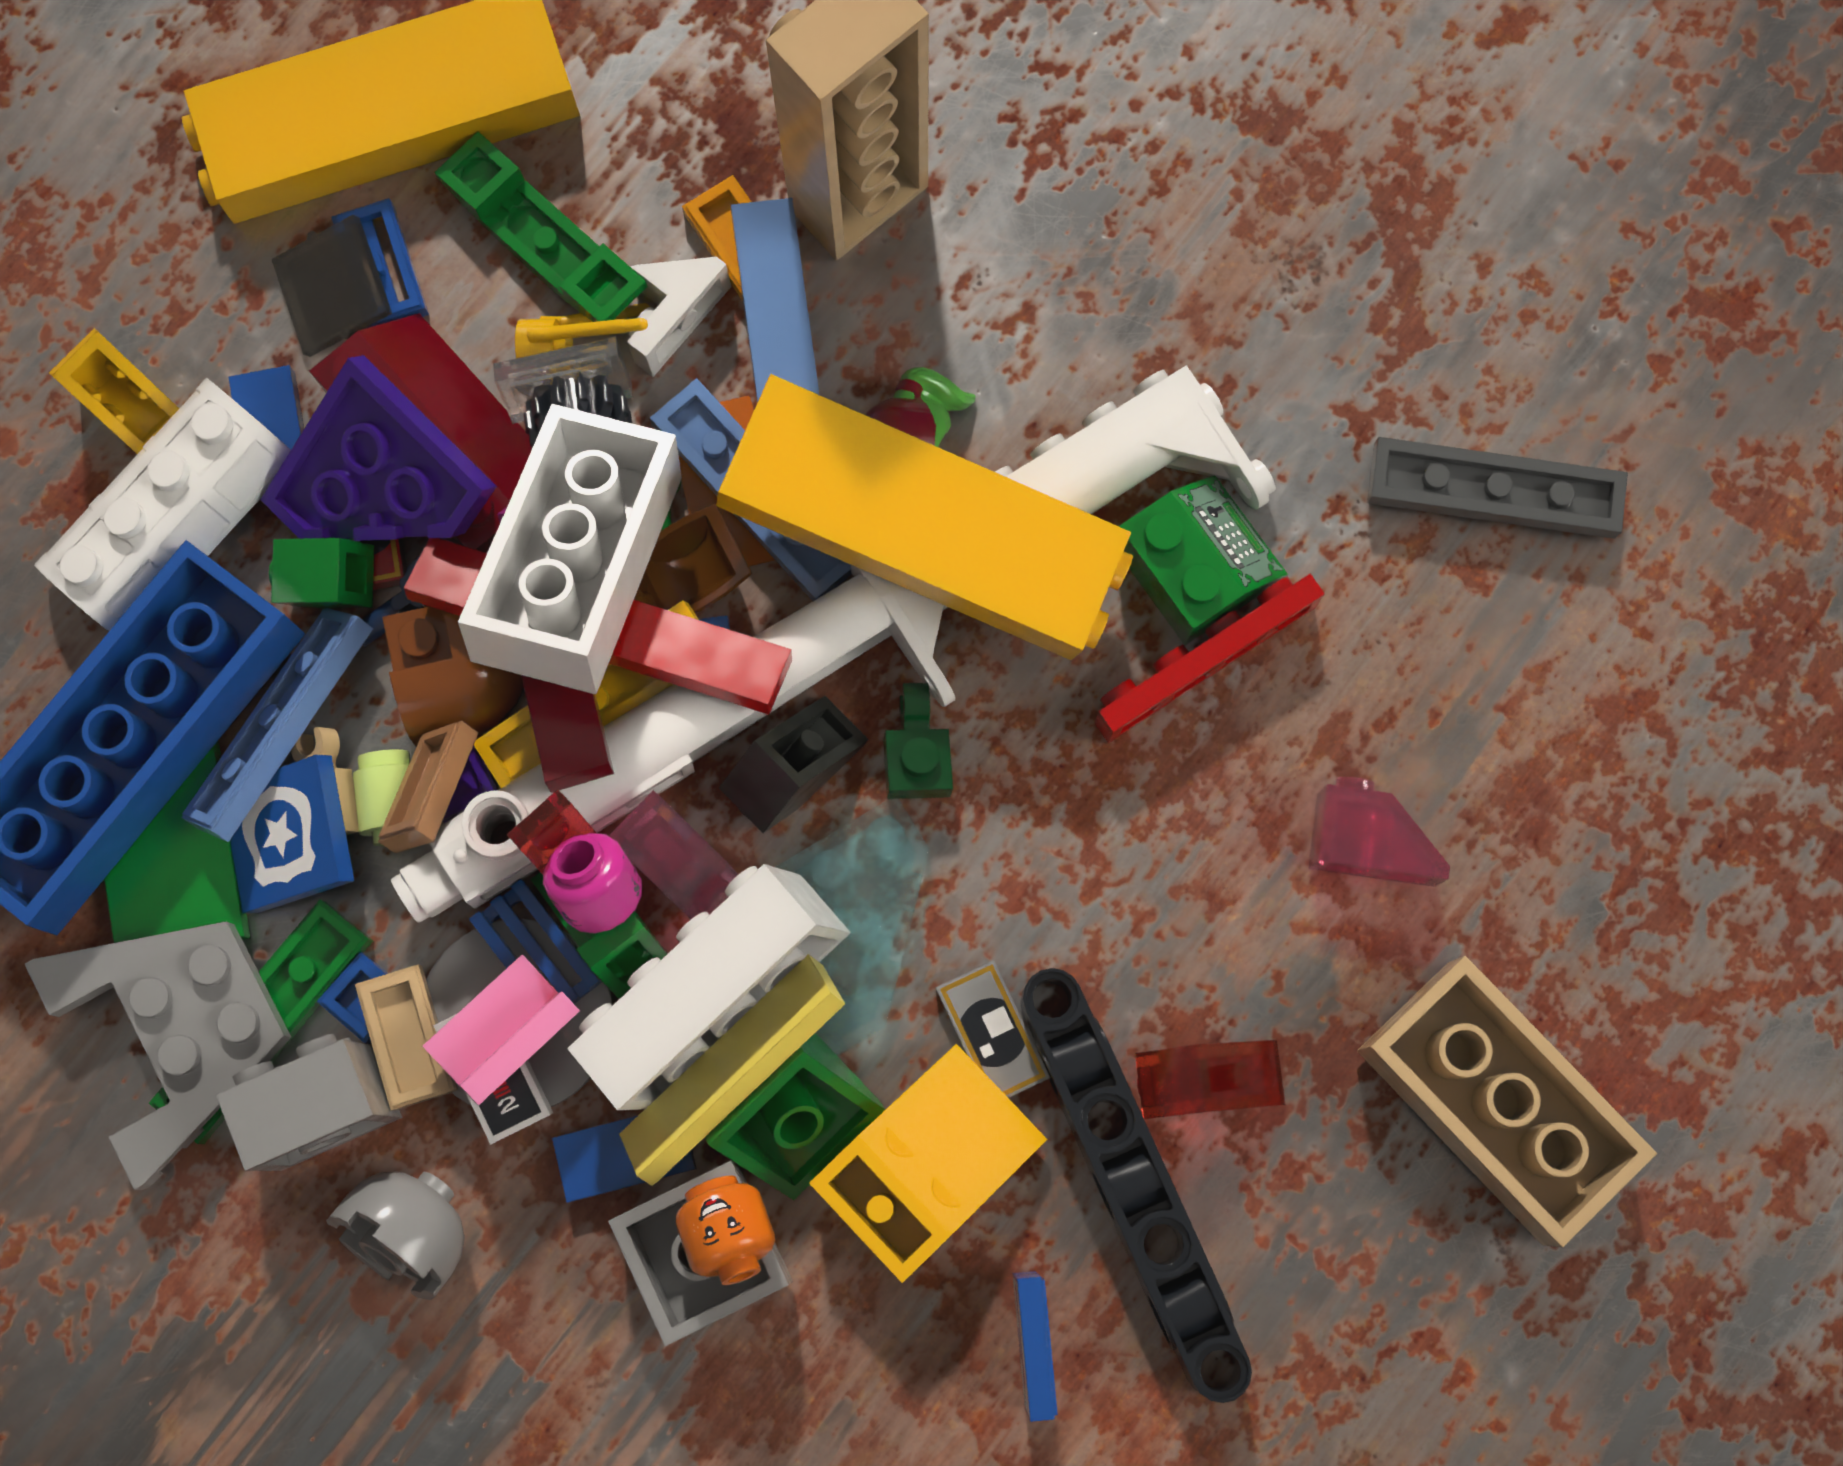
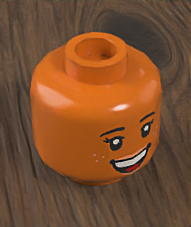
(725, 1229)

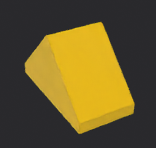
(114, 390)

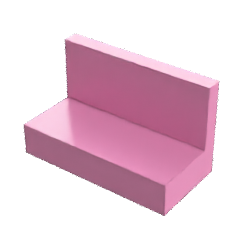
(500, 1029)

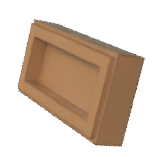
(427, 787)

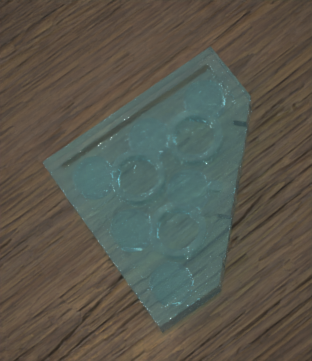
(872, 884)

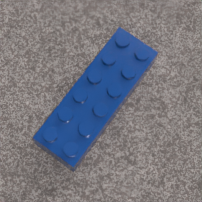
(130, 732)

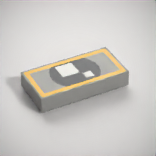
(992, 1029)

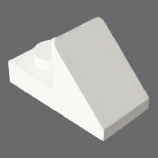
(684, 298)

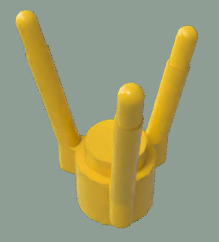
(557, 332)

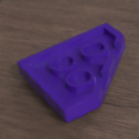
(374, 468)

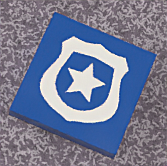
(292, 838)

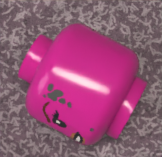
(592, 882)

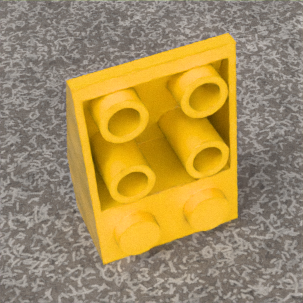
(928, 1162)

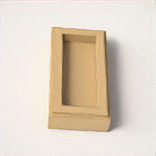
(399, 1023)

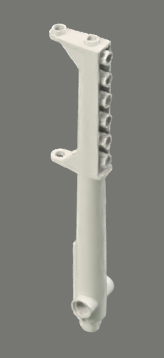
(655, 744)

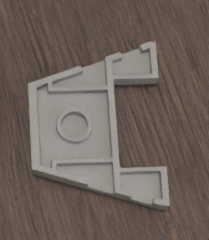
(196, 1015)

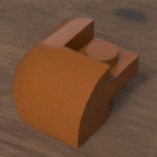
(438, 681)

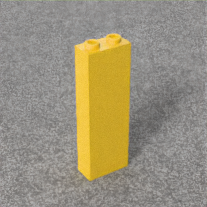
(376, 105)
(925, 519)

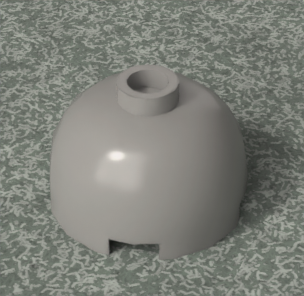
(403, 1228)

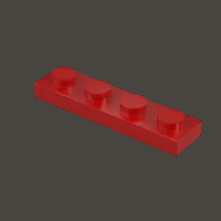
(1228, 641)

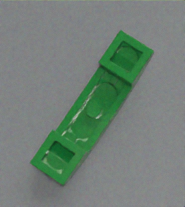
(539, 233)

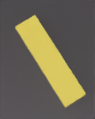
(731, 1069)

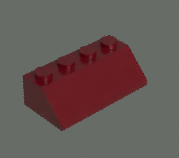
(451, 398)

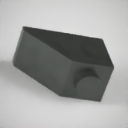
(792, 763)

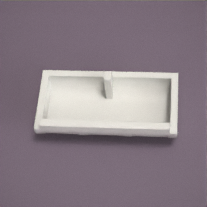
(182, 486)

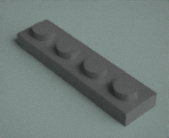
(1497, 487)

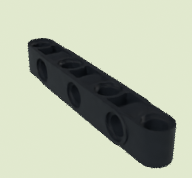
(1136, 1187)

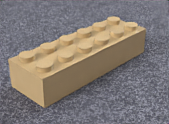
(851, 113)

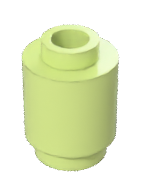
(376, 788)

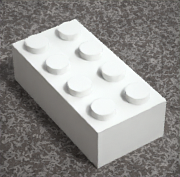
(571, 549)
(704, 984)

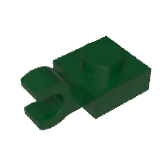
(917, 756)

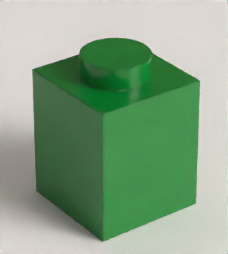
(322, 573)

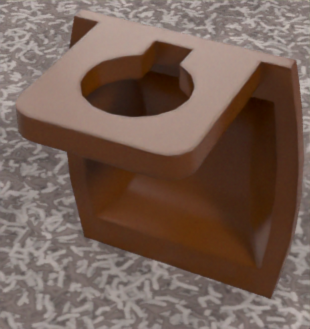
(693, 563)

